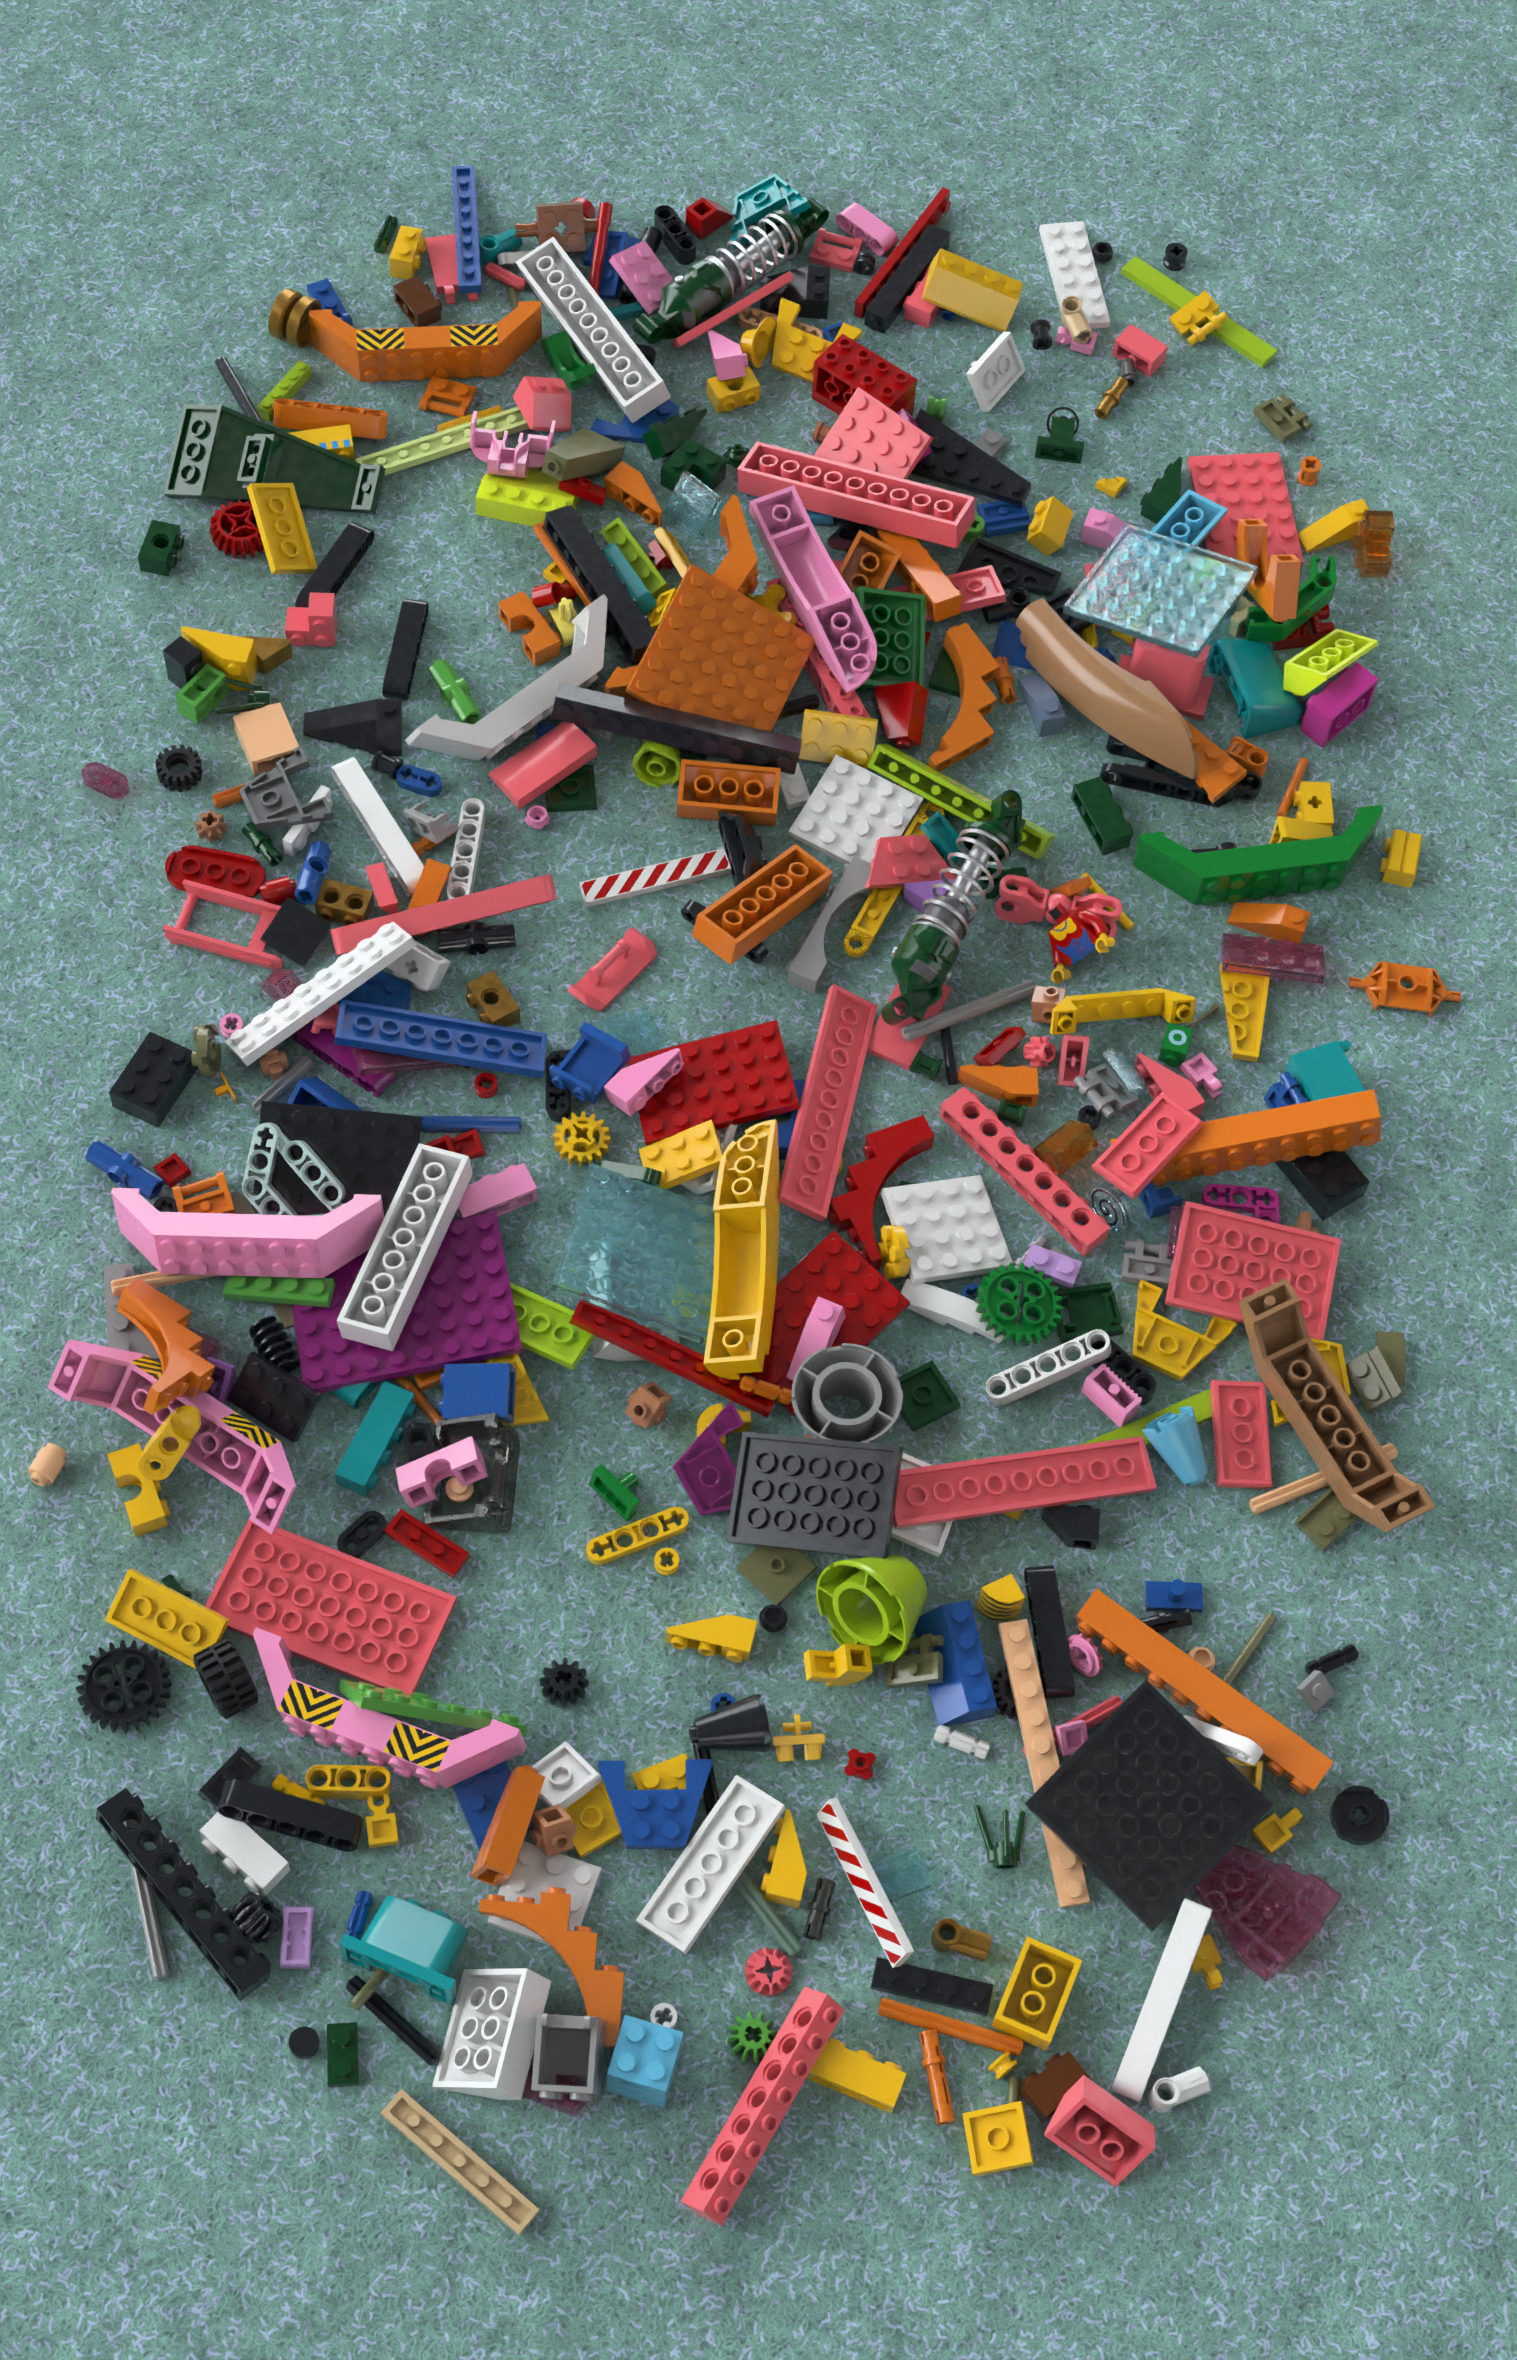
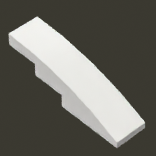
(946, 1308)

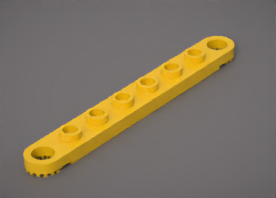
(881, 900)

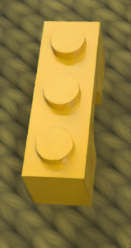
(146, 1510)

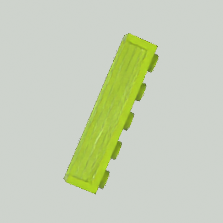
(285, 389)

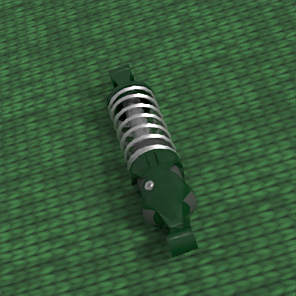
(714, 280)

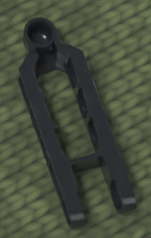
(1147, 780)

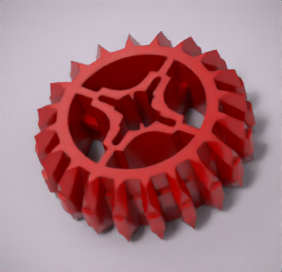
(243, 535)

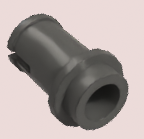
(1128, 371)

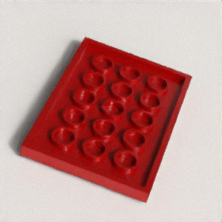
(722, 1080)
(840, 1276)

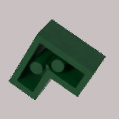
(697, 460)

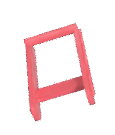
(254, 953)

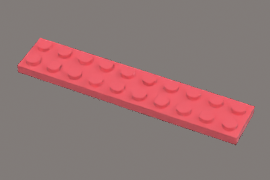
(827, 1103)
(1022, 1481)

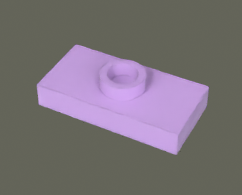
(297, 1938)

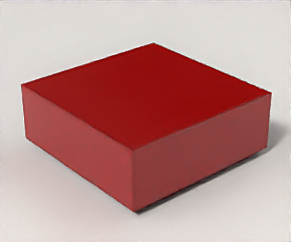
(172, 1170)

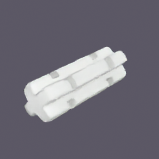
(962, 1741)

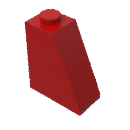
(902, 712)

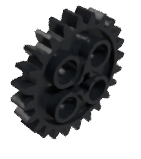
(98, 1695)

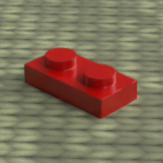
(999, 1046)

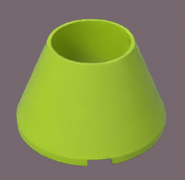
(872, 1603)

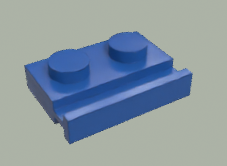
(1003, 518)

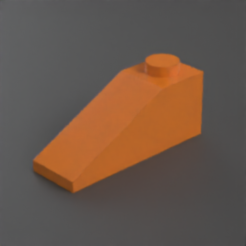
(1270, 920)

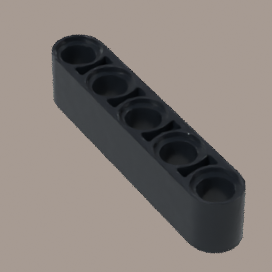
(338, 563)
(405, 649)
(1050, 1632)
(290, 1815)

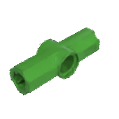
(454, 692)

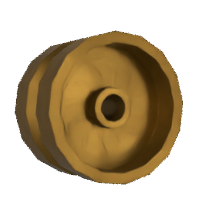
(291, 317)

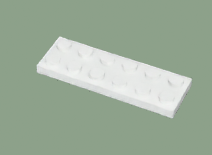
(1074, 269)
(710, 1864)

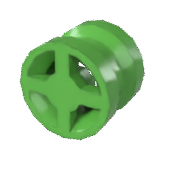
(936, 407)
(975, 529)

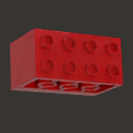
(849, 366)

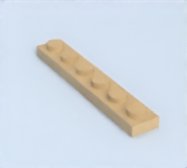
(460, 2162)

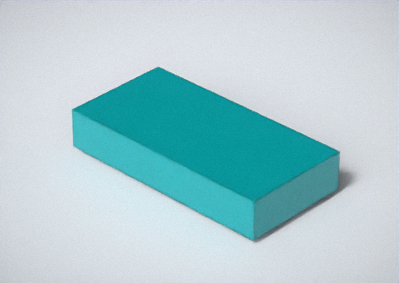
(942, 835)

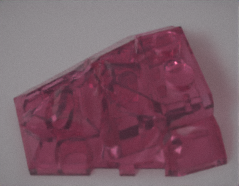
(1265, 1908)

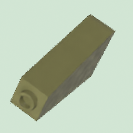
(582, 455)

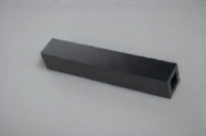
(891, 297)

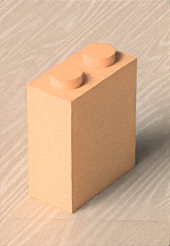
(265, 736)

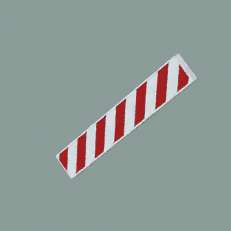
(655, 877)
(865, 1883)

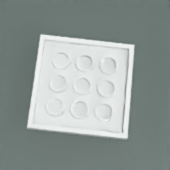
(852, 812)
(947, 1228)

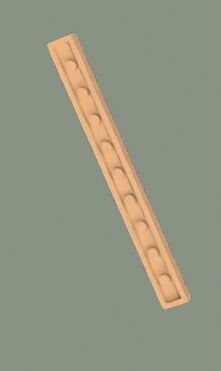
(1040, 1751)

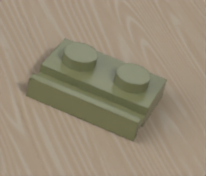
(1374, 1379)
(1325, 1520)

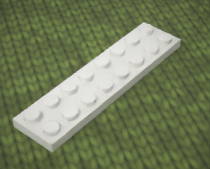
(320, 993)

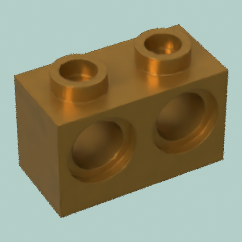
(346, 899)

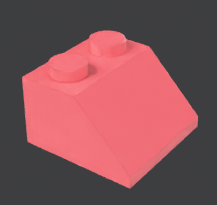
(543, 401)

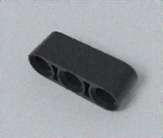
(675, 235)
(1136, 1376)

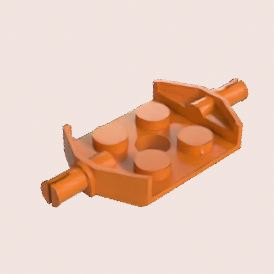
(1385, 989)

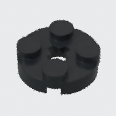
(1348, 1827)

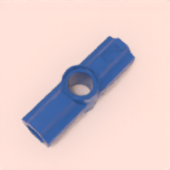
(313, 872)
(124, 1169)

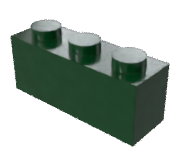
(1102, 815)

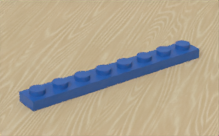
(466, 229)

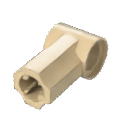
(1075, 319)

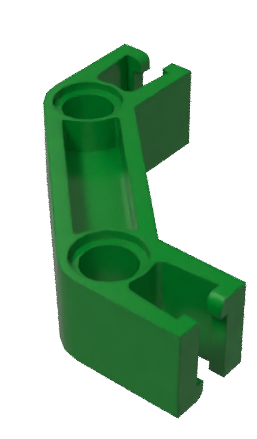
(1312, 597)

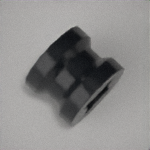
(1175, 257)

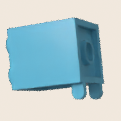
(644, 2061)

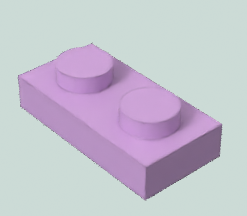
(1055, 1265)

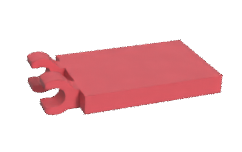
(443, 263)

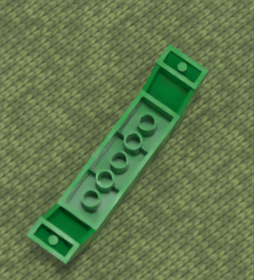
(1256, 869)

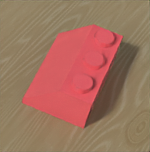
(1101, 2131)

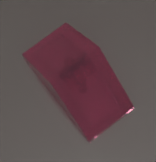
(279, 984)

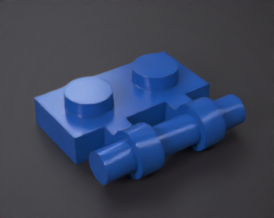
(1280, 1094)

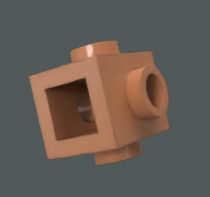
(1044, 1001)
(648, 1405)
(552, 1830)

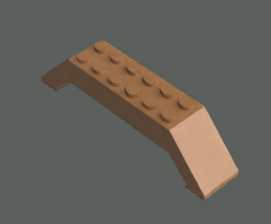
(1325, 1414)

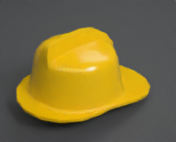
(759, 341)

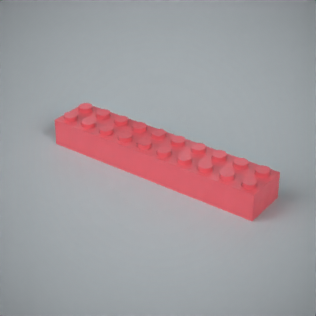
(859, 494)

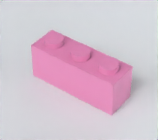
(499, 1192)

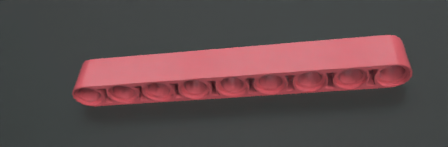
(451, 911)

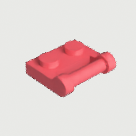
(832, 255)

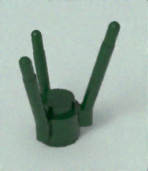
(255, 699)
(1004, 1855)

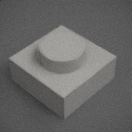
(1315, 1690)

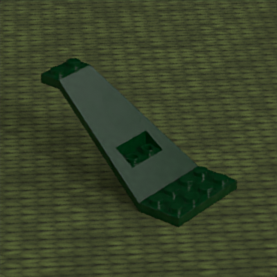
(220, 457)

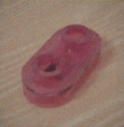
(107, 780)

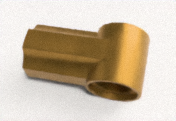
(964, 1941)

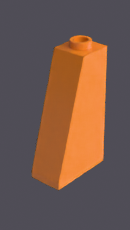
(508, 1827)

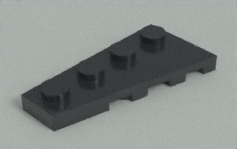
(1011, 569)

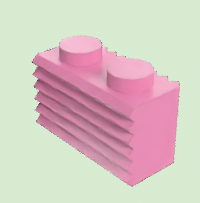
(1111, 1395)

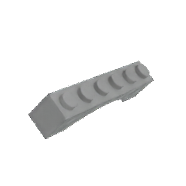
(810, 963)

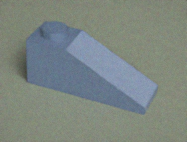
(1042, 705)

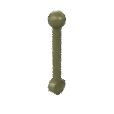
(1214, 1008)

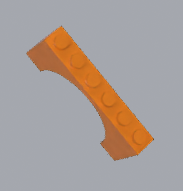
(1276, 582)

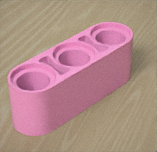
(863, 224)

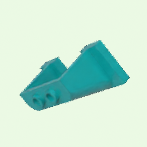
(411, 1946)

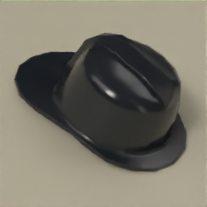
(845, 535)

